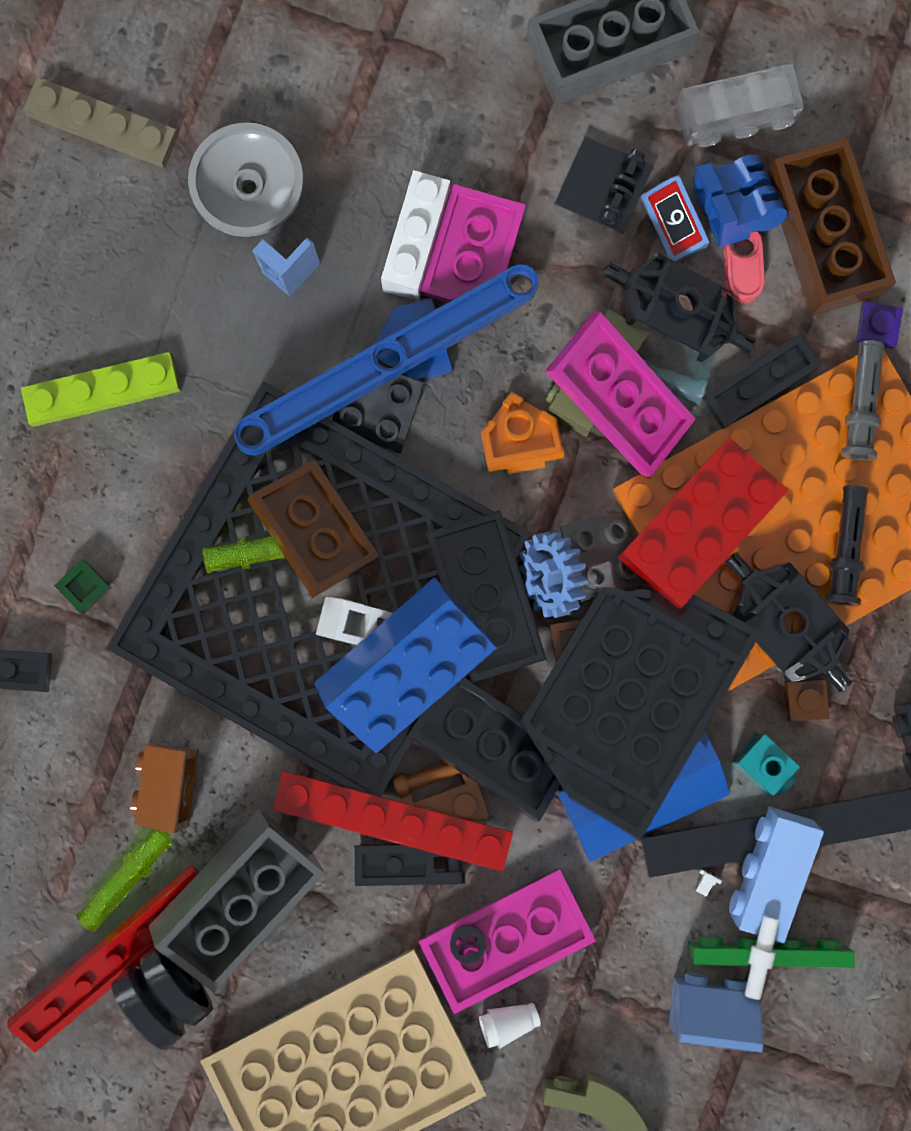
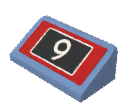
(675, 219)

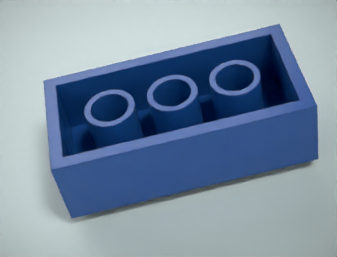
(404, 666)

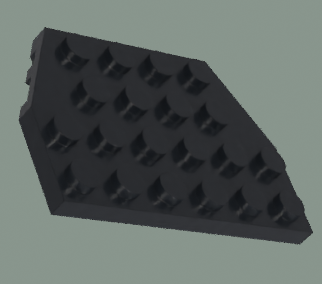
(634, 700)

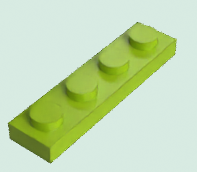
(100, 389)

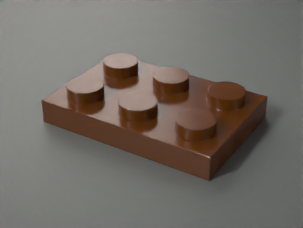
(313, 528)

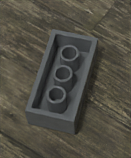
(607, 41)
(235, 901)

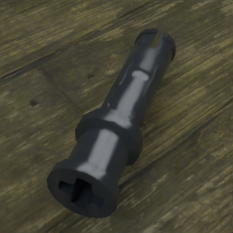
(847, 564)

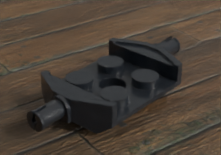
(653, 299)
(763, 603)

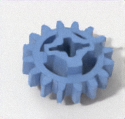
(552, 574)

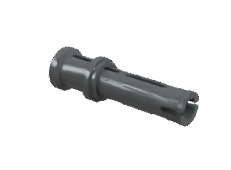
(863, 419)

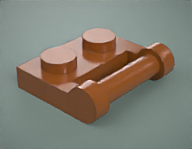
(459, 801)

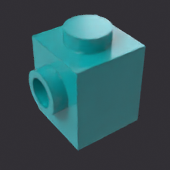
(766, 765)

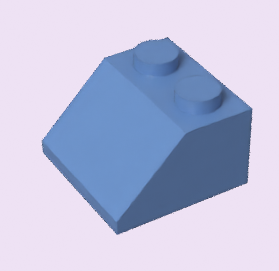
(715, 1013)

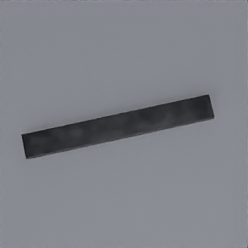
(735, 839)

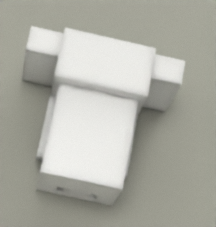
(706, 881)

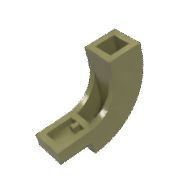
(596, 1098)

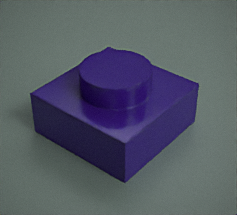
(879, 323)

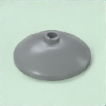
(240, 157)

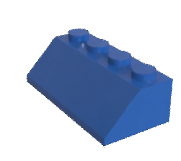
(696, 787)

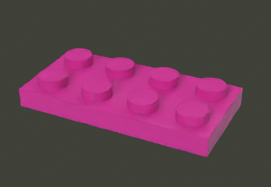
(620, 394)
(521, 937)

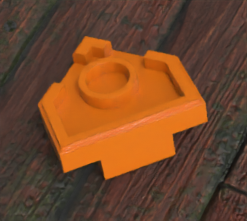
(520, 437)

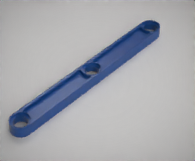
(363, 372)

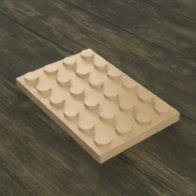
(350, 1060)

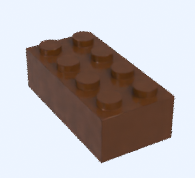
(831, 227)

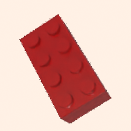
(703, 523)

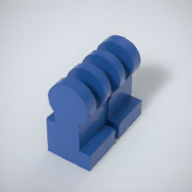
(738, 199)

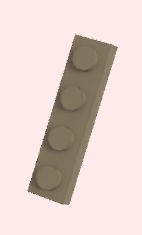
(100, 122)

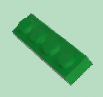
(791, 953)

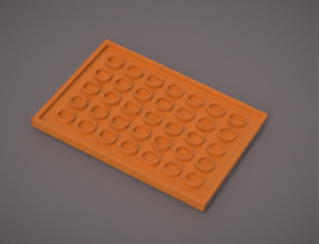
(801, 446)

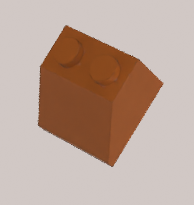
(164, 787)

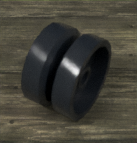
(161, 999)

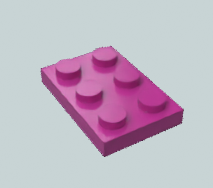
(471, 242)

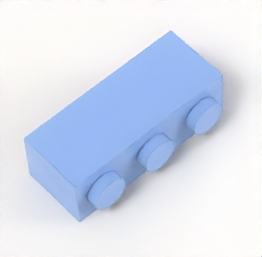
(775, 871)

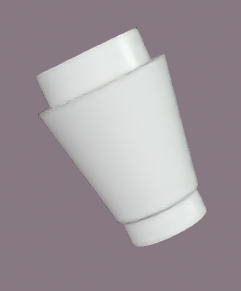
(508, 1023)

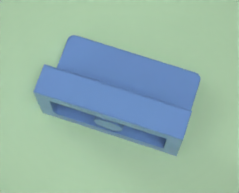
(289, 272)

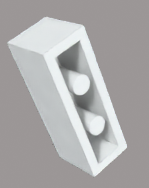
(415, 235)

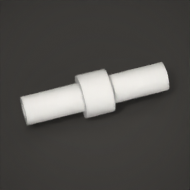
(761, 957)

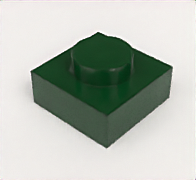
(83, 586)

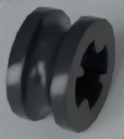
(472, 955)

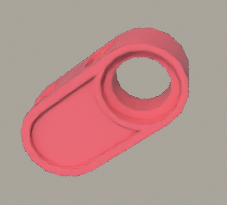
(745, 272)

